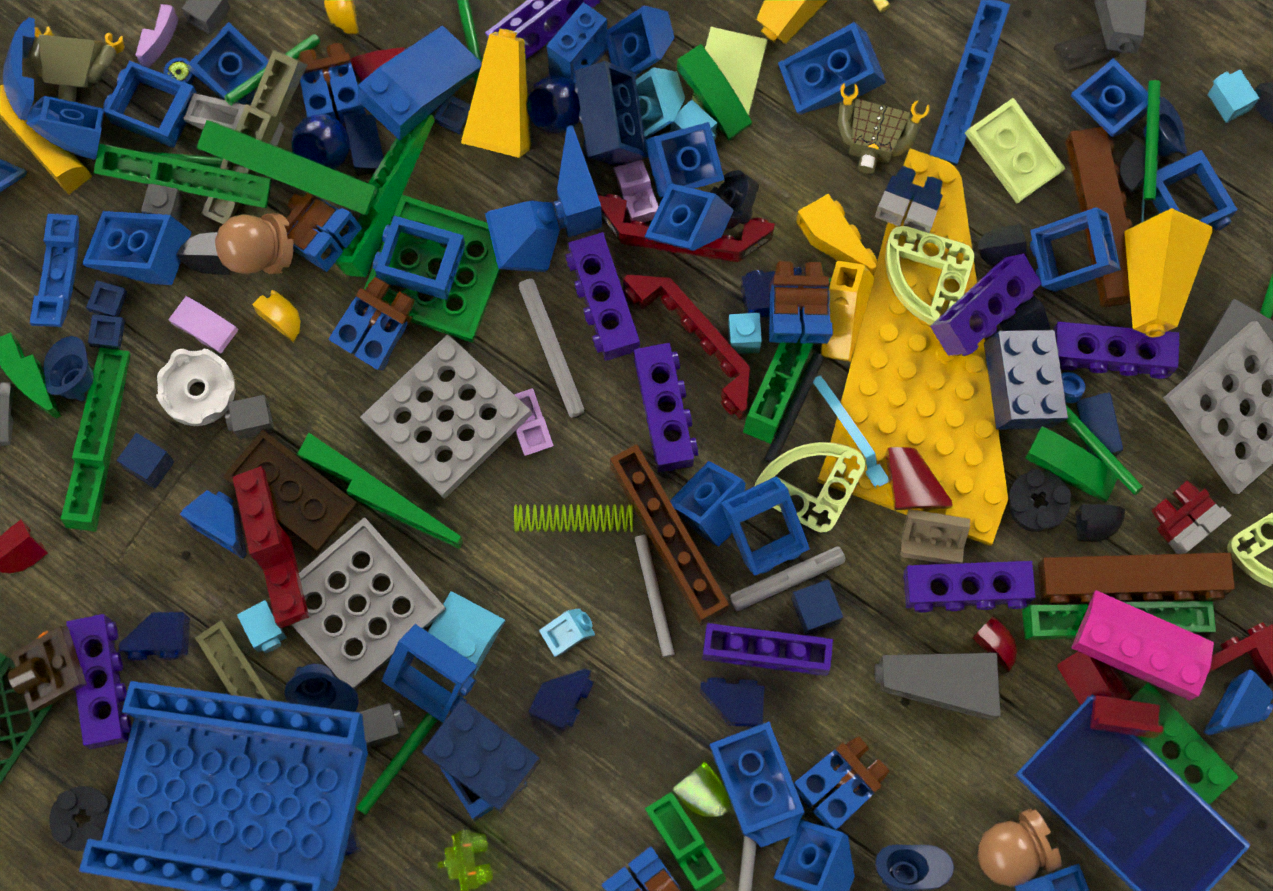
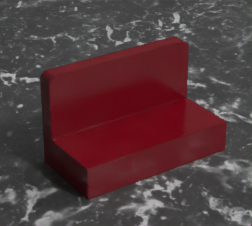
(1090, 676)
(1126, 717)

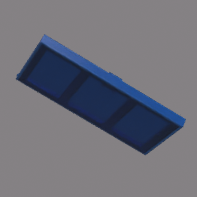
(1131, 808)

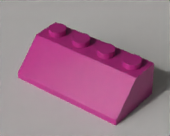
(1144, 646)

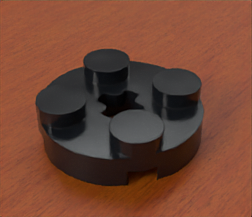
(740, 194)
(1042, 518)
(71, 803)

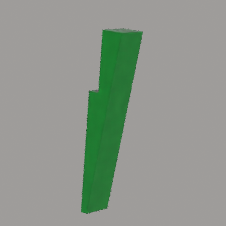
(286, 167)
(183, 175)
(391, 181)
(95, 441)
(373, 492)
(1064, 621)

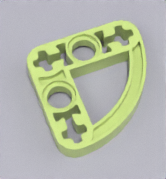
(949, 268)
(824, 500)
(1247, 561)

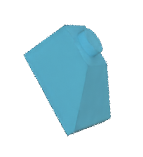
(659, 99)
(467, 628)

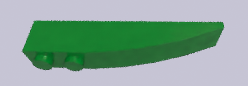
(777, 389)

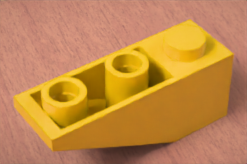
(830, 232)
(847, 305)

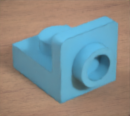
(567, 631)

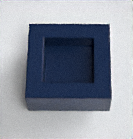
(453, 114)
(106, 299)
(106, 332)

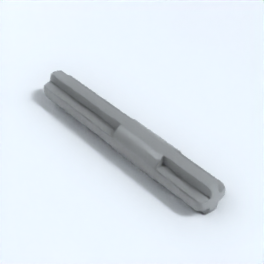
(787, 578)

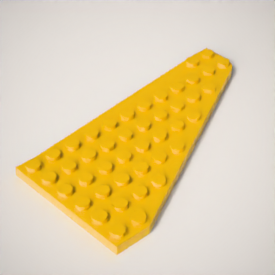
(913, 393)

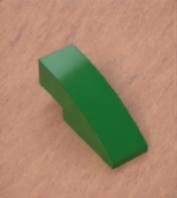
(713, 91)
(26, 374)
(1071, 464)
(685, 844)

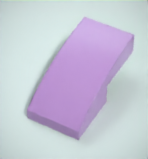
(154, 42)
(637, 190)
(203, 324)
(533, 433)

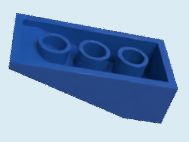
(417, 81)

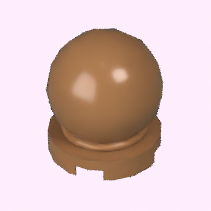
(254, 244)
(1015, 851)

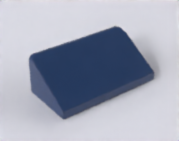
(364, 142)
(1100, 418)

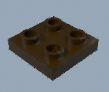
(47, 669)

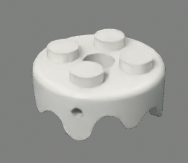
(190, 367)

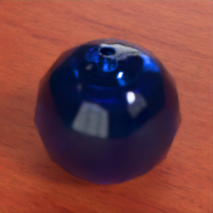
(553, 104)
(321, 140)

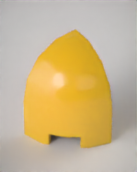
(342, 14)
(279, 314)

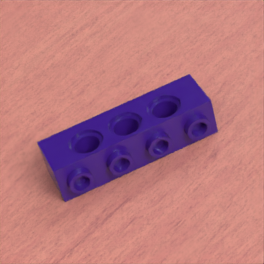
(539, 21)
(595, 252)
(986, 305)
(1162, 349)
(648, 363)
(1016, 575)
(767, 649)
(115, 728)

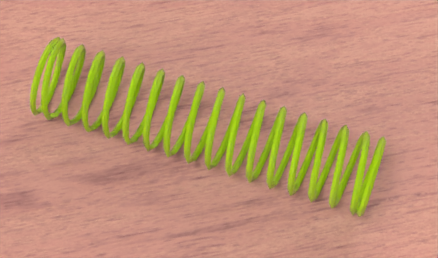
(518, 516)

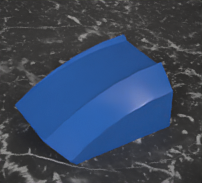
(228, 63)
(68, 125)

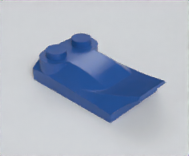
(758, 784)

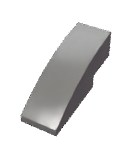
(217, 110)

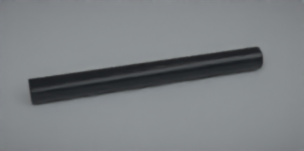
(794, 407)

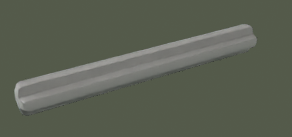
(551, 348)

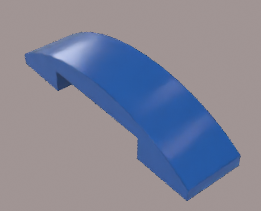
(17, 87)
(58, 271)

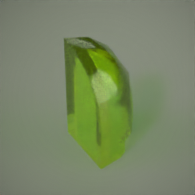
(703, 792)

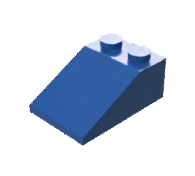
(821, 69)
(577, 202)
(137, 246)

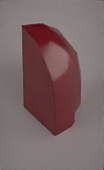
(19, 549)
(997, 639)

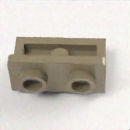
(934, 537)

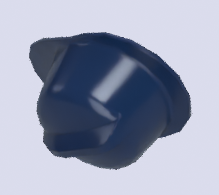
(1171, 130)
(68, 369)
(319, 687)
(914, 867)

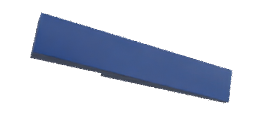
(969, 80)

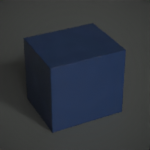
(145, 460)
(816, 607)

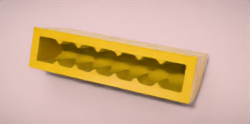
(58, 162)

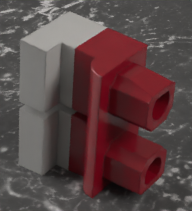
(1191, 522)

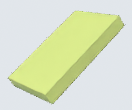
(739, 59)
(1015, 150)

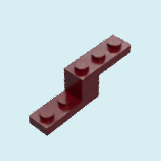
(270, 547)
(1257, 645)

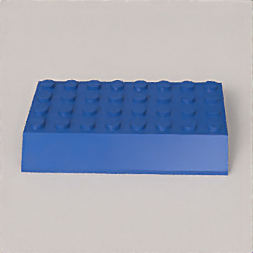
(231, 793)

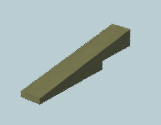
(261, 119)
(231, 663)

